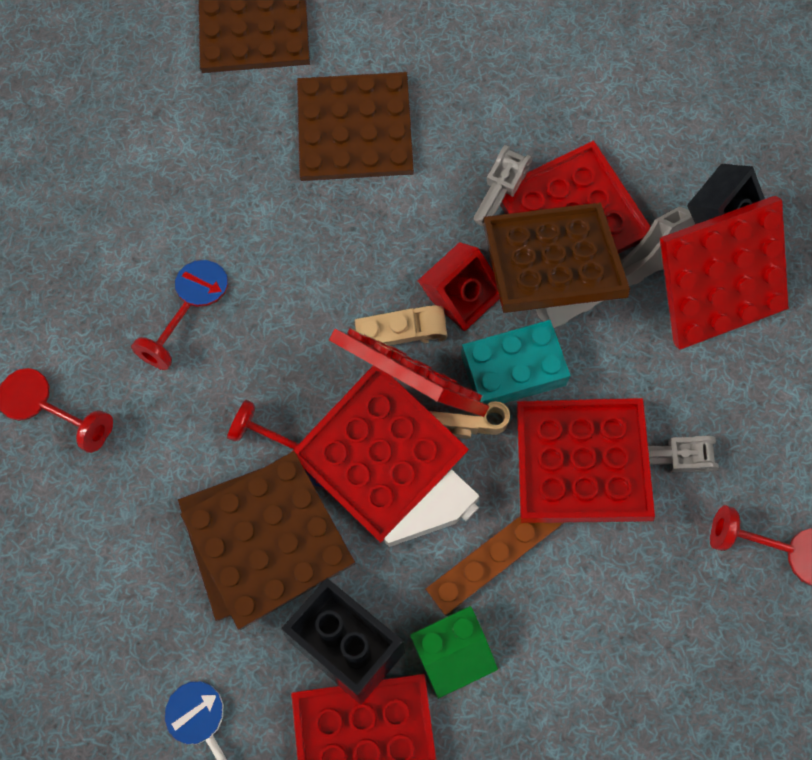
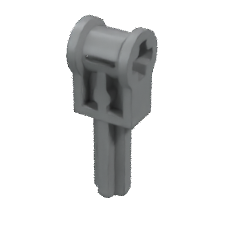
(504, 179)
(686, 454)

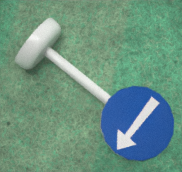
(195, 715)

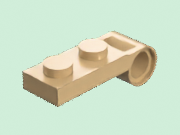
(405, 325)
(465, 425)

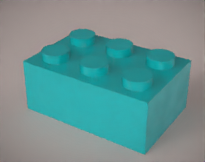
(516, 363)

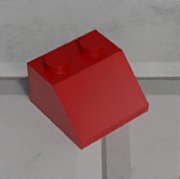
(461, 285)

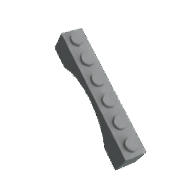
(637, 265)

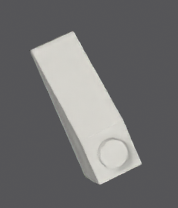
(438, 509)

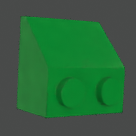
(454, 652)

